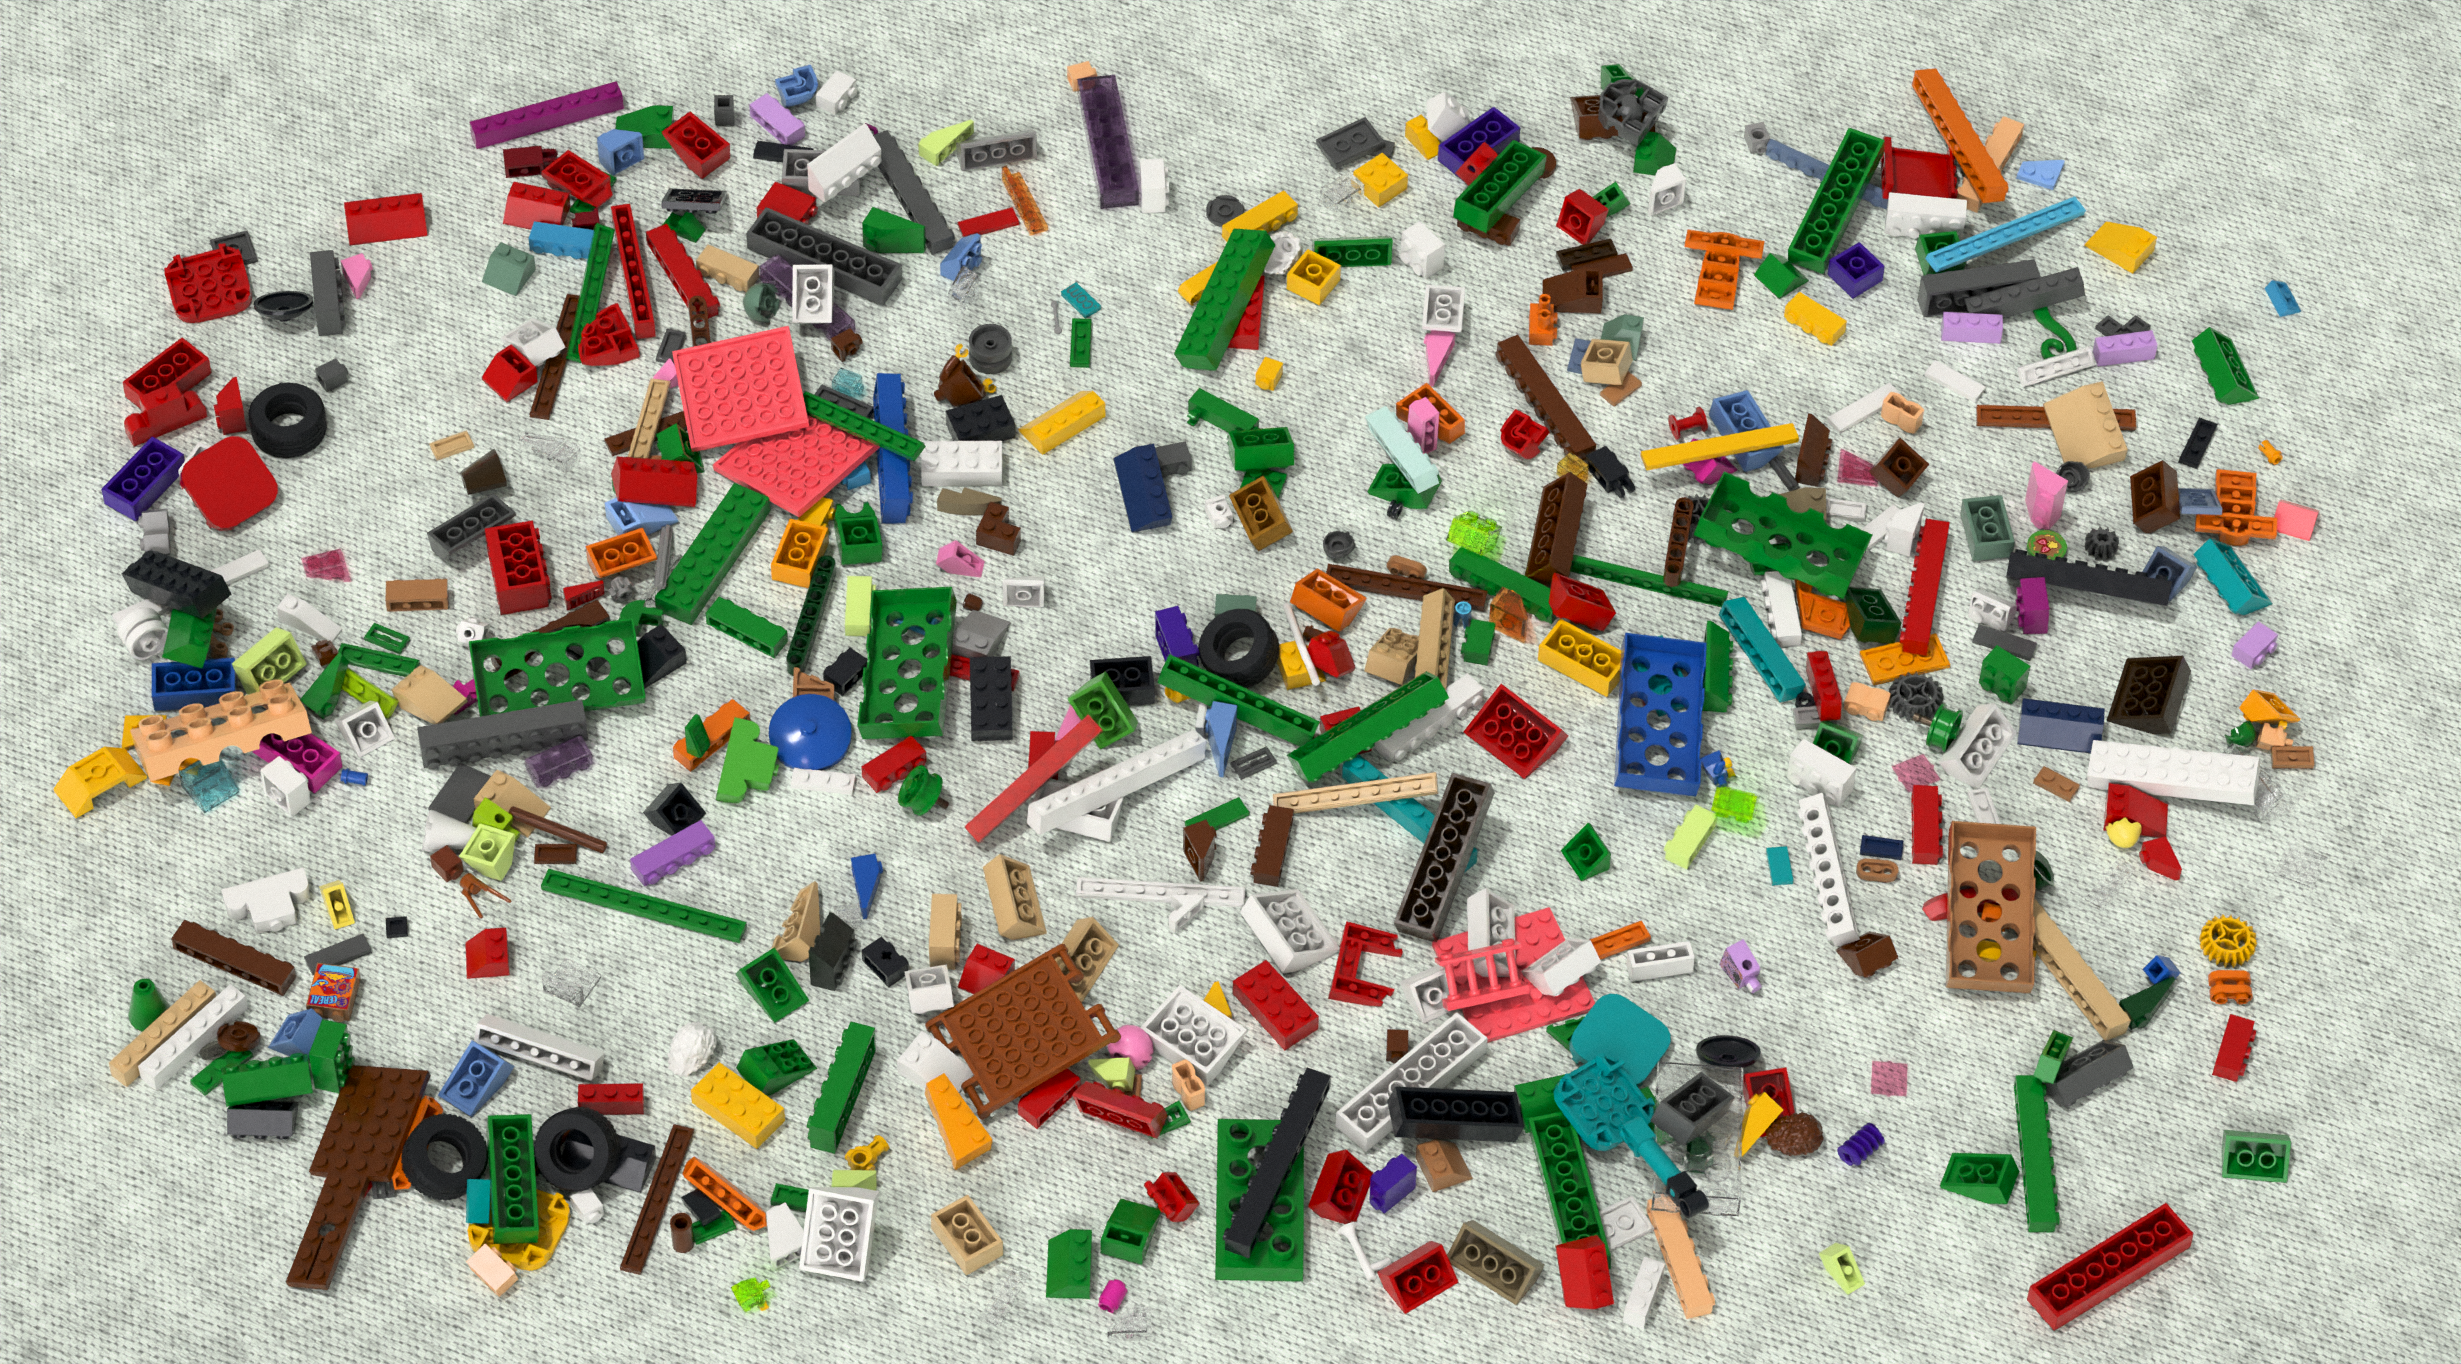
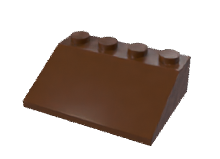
(1586, 118)

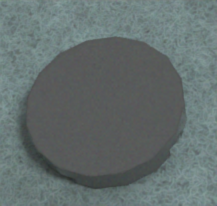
(1223, 209)

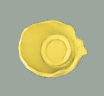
(2124, 833)

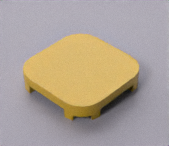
(553, 1221)

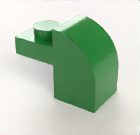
(642, 615)

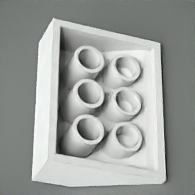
(1288, 929)
(1193, 1031)
(839, 1231)

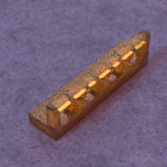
(1023, 202)

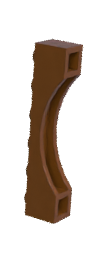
(587, 616)

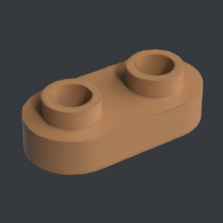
(1406, 567)
(1877, 870)

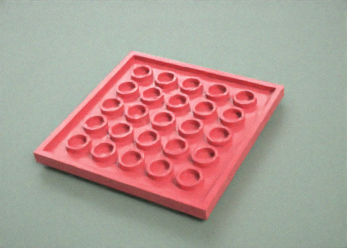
(740, 389)
(796, 464)
(1506, 1017)

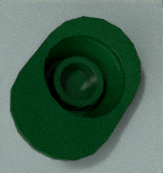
(2042, 872)

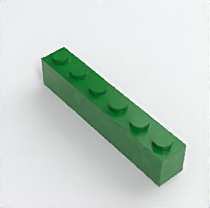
(1492, 576)

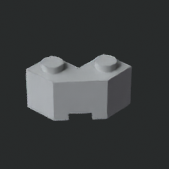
(155, 531)

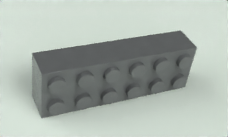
(1947, 290)

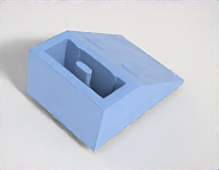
(633, 516)

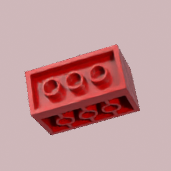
(518, 567)

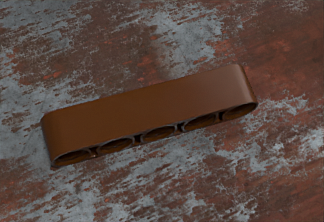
(1678, 542)

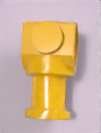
(866, 1154)

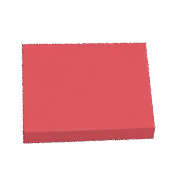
(2295, 519)

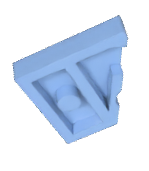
(2041, 172)

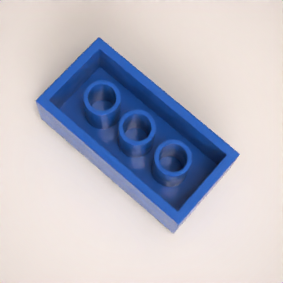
(182, 684)

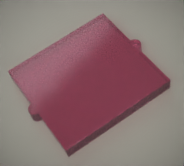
(1915, 772)
(1889, 1078)

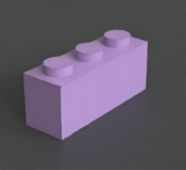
(777, 120)
(1971, 327)
(2124, 348)

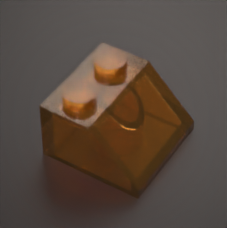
(1509, 614)

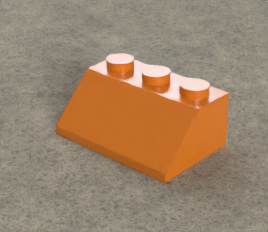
(620, 553)
(1327, 599)

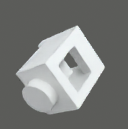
(1218, 512)

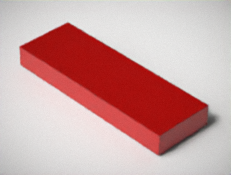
(988, 222)

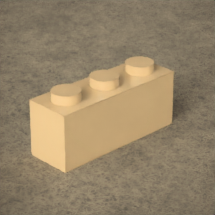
(727, 268)

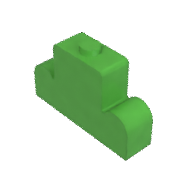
(746, 763)

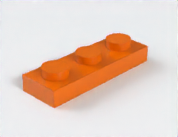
(1621, 939)

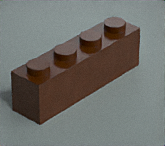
(1273, 845)

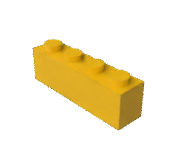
(1265, 216)

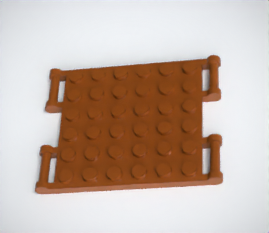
(1023, 1030)

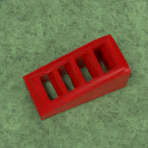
(583, 593)

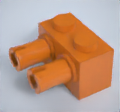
(1541, 322)

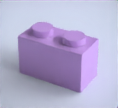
(2255, 645)

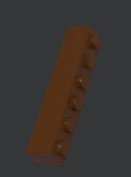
(234, 957)

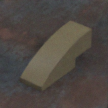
(965, 503)

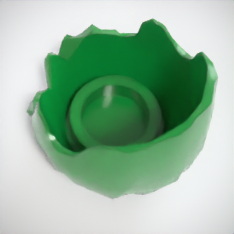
(2242, 735)

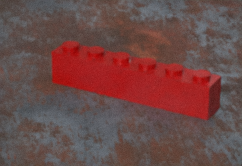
(680, 268)

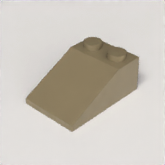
(1805, 498)

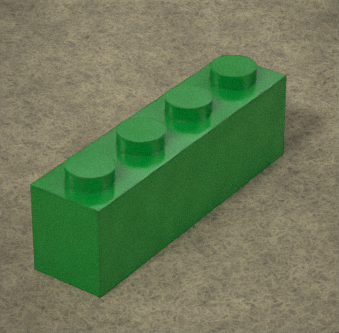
(746, 627)

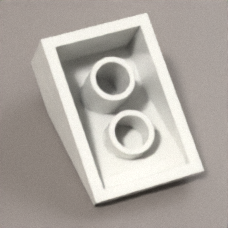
(813, 294)
(1443, 308)
(535, 341)
(930, 1058)

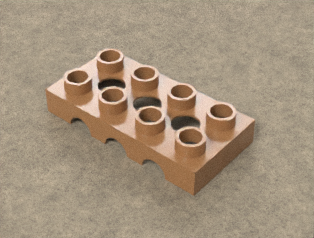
(1989, 843)

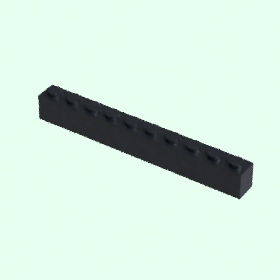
(1277, 1162)

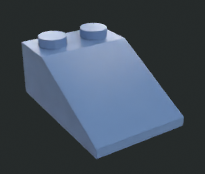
(1221, 730)
(475, 1078)

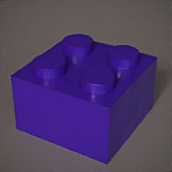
(1856, 270)

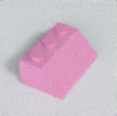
(2045, 496)

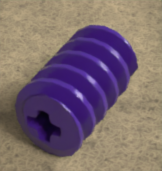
(1861, 1145)

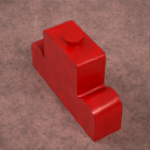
(163, 413)

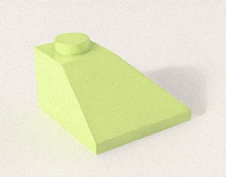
(490, 851)

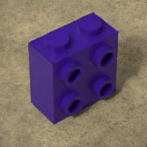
(1392, 1183)

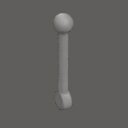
(1054, 304)

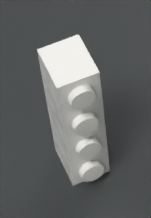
(1782, 609)

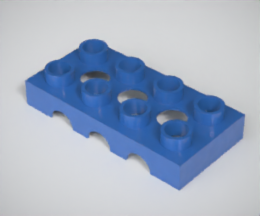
(1660, 658)

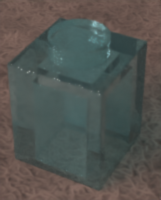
(848, 383)

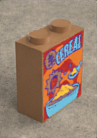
(334, 991)

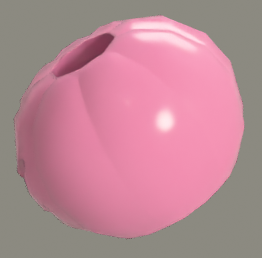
(1133, 1044)

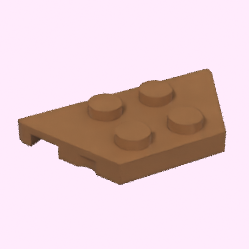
(811, 685)

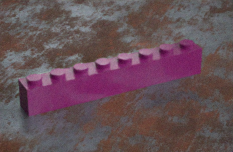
(546, 115)

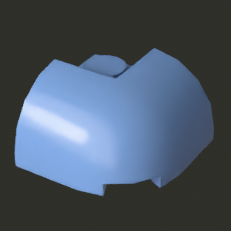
(797, 88)

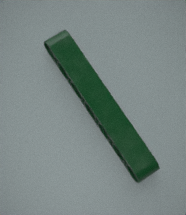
(811, 614)

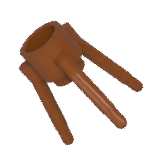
(472, 885)

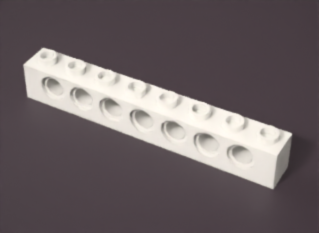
(1846, 930)

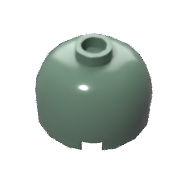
(761, 298)

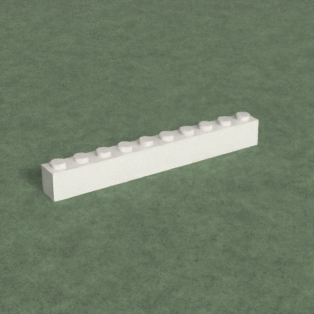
(1116, 782)

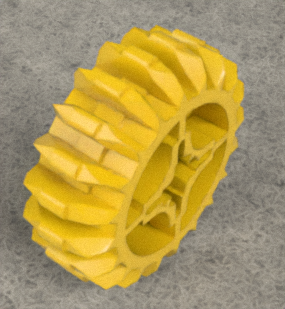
(2226, 946)

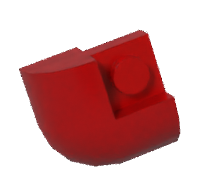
(1522, 435)

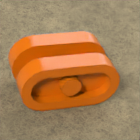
(2230, 985)

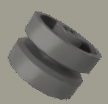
(990, 348)

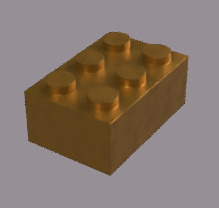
(1260, 513)

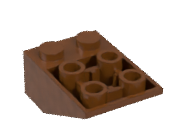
(1576, 291)

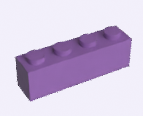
(672, 853)

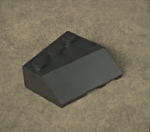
(831, 953)

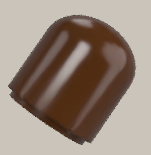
(972, 602)

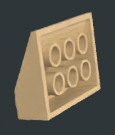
(2086, 427)

